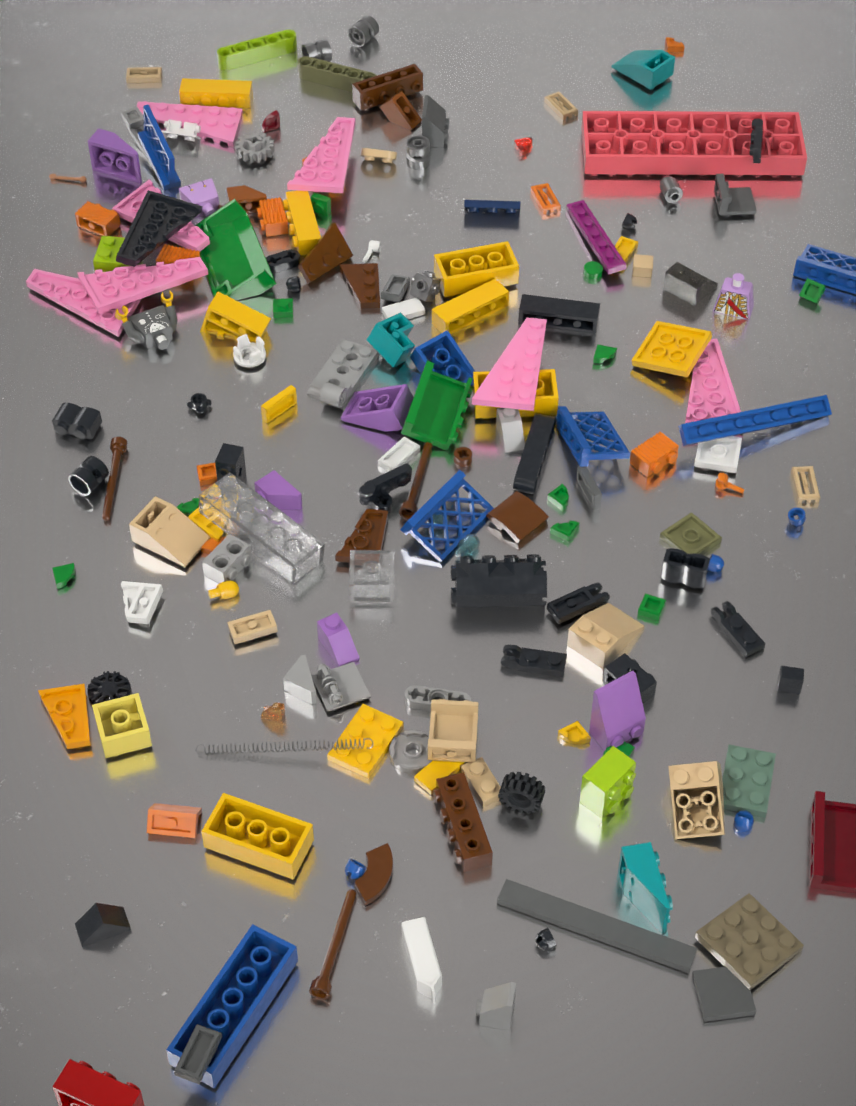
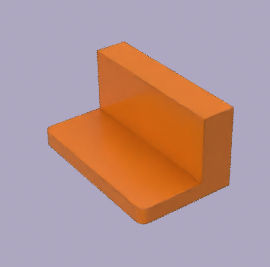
(173, 820)

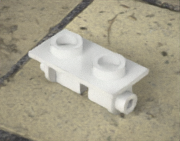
(174, 129)

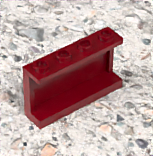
(833, 845)

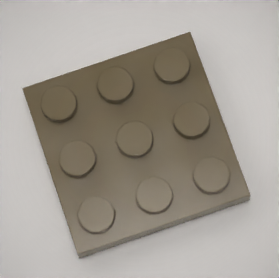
(749, 941)

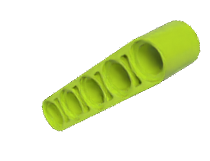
(257, 50)

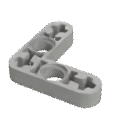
(423, 691)

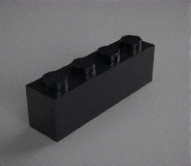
(560, 313)

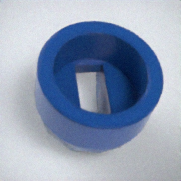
(801, 516)
(716, 563)
(743, 821)
(354, 869)

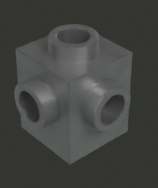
(425, 286)

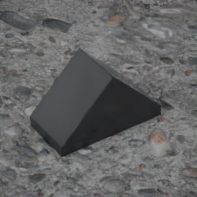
(101, 923)

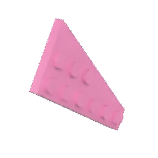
(215, 122)
(516, 373)

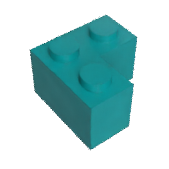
(392, 339)

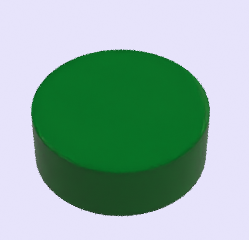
(593, 270)

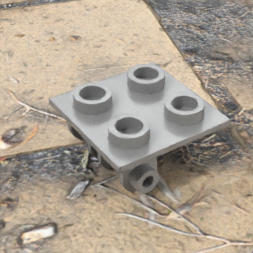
(340, 685)

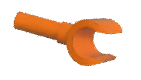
(722, 483)

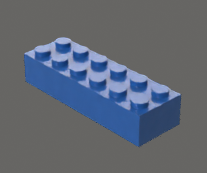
(238, 998)

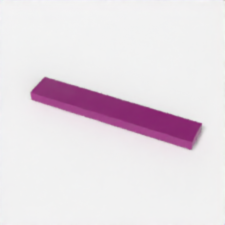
(596, 237)

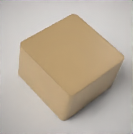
(642, 266)

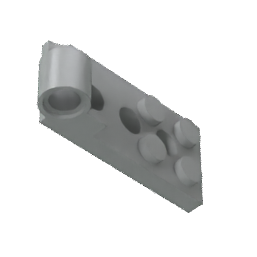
(338, 388)

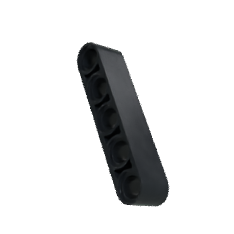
(534, 453)

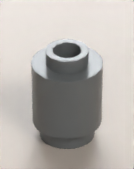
(671, 189)

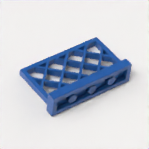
(158, 151)
(826, 271)
(576, 438)
(439, 500)

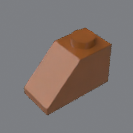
(401, 111)
(246, 196)

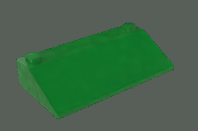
(234, 254)

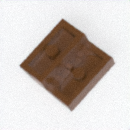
(517, 516)

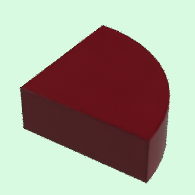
(271, 122)

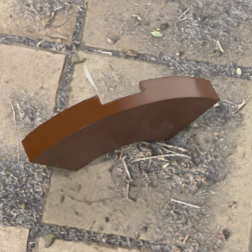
(377, 875)

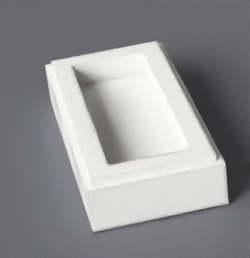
(409, 308)
(399, 454)

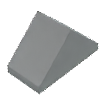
(299, 681)

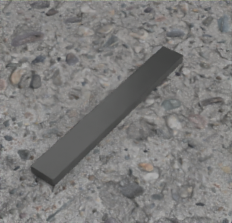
(597, 926)

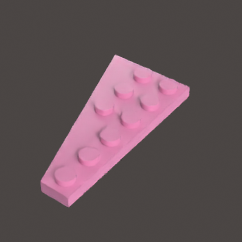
(328, 163)
(189, 236)
(132, 283)
(72, 295)
(711, 387)

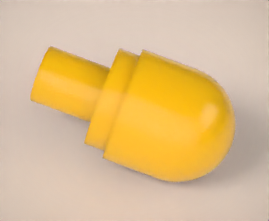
(224, 590)

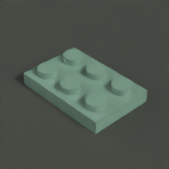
(747, 780)

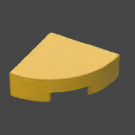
(574, 734)

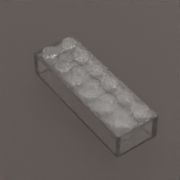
(268, 530)

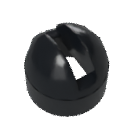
(629, 222)
(293, 284)
(545, 940)

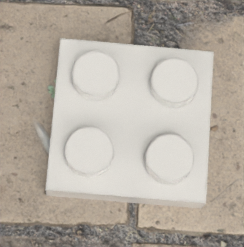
(719, 454)

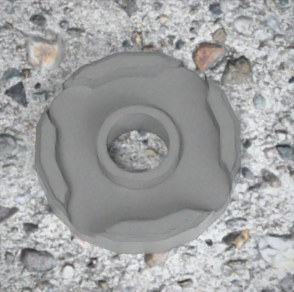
(407, 762)

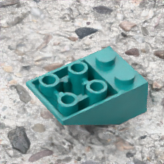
(646, 66)
(645, 884)

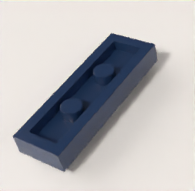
(492, 206)

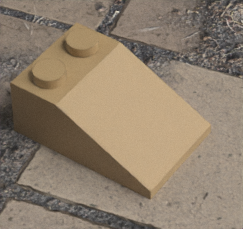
(603, 634)

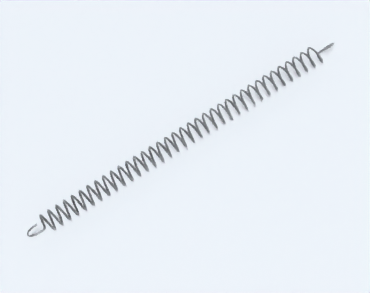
(284, 747)

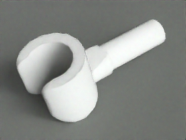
(373, 247)

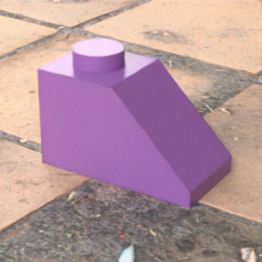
(279, 491)
(337, 640)

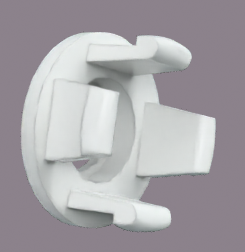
(256, 351)

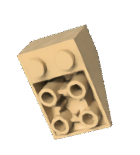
(167, 532)
(697, 799)

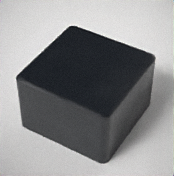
(790, 679)

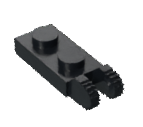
(756, 140)
(385, 484)
(577, 602)
(737, 629)
(534, 660)

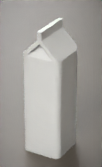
(422, 957)

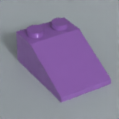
(114, 156)
(379, 408)
(617, 712)

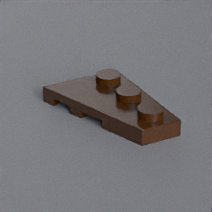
(326, 254)
(364, 283)
(367, 535)

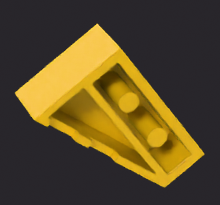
(234, 319)

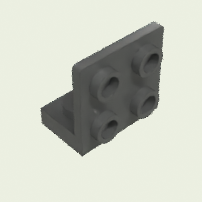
(733, 200)

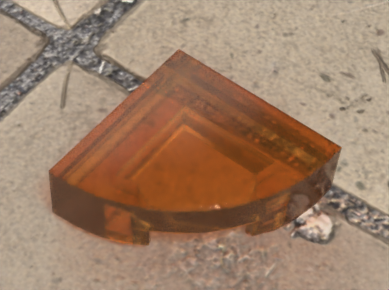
(274, 713)

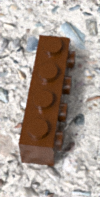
(382, 87)
(463, 821)

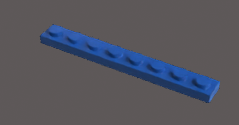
(754, 420)

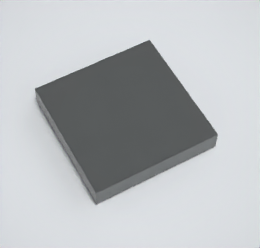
(722, 994)

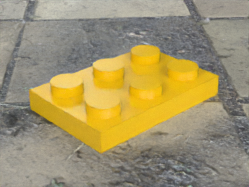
(366, 724)

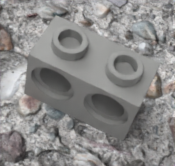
(227, 559)

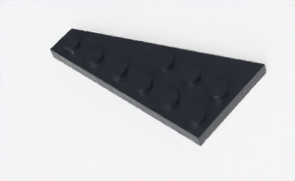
(153, 225)

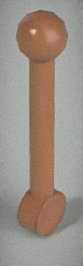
(53, 177)

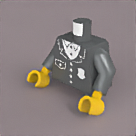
(151, 326)

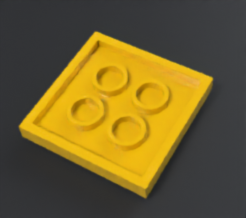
(671, 348)

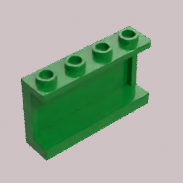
(437, 408)

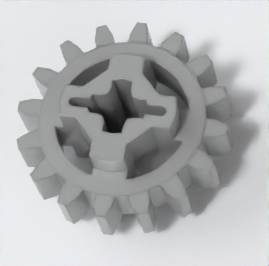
(254, 147)

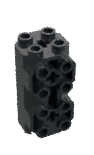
(499, 582)

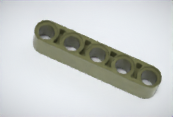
(330, 73)

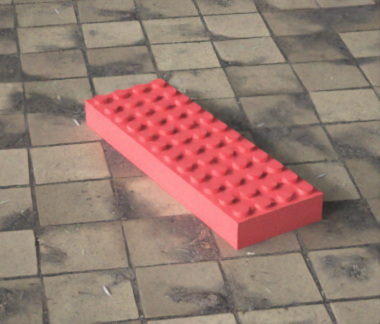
(690, 143)

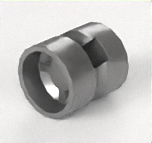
(363, 30)
(319, 50)
(417, 152)

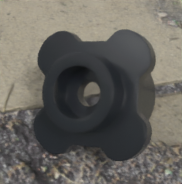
(199, 402)

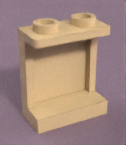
(453, 730)

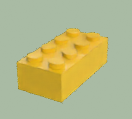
(474, 266)
(545, 402)
(258, 835)

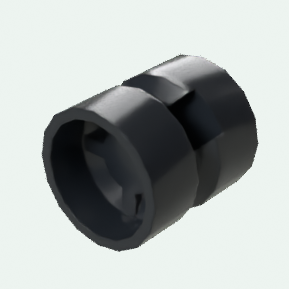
(88, 475)

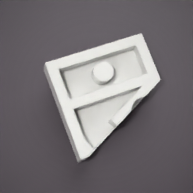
(140, 600)

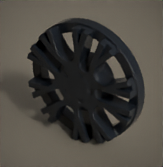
(109, 689)

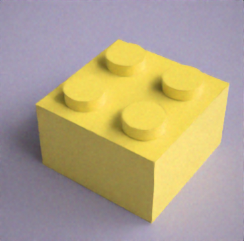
(122, 725)

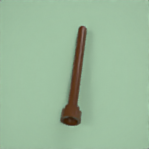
(118, 447)
(409, 507)
(321, 986)

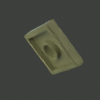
(691, 535)

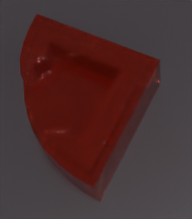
(523, 145)

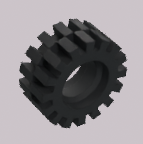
(521, 792)

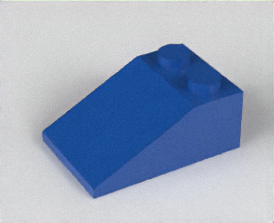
(446, 355)

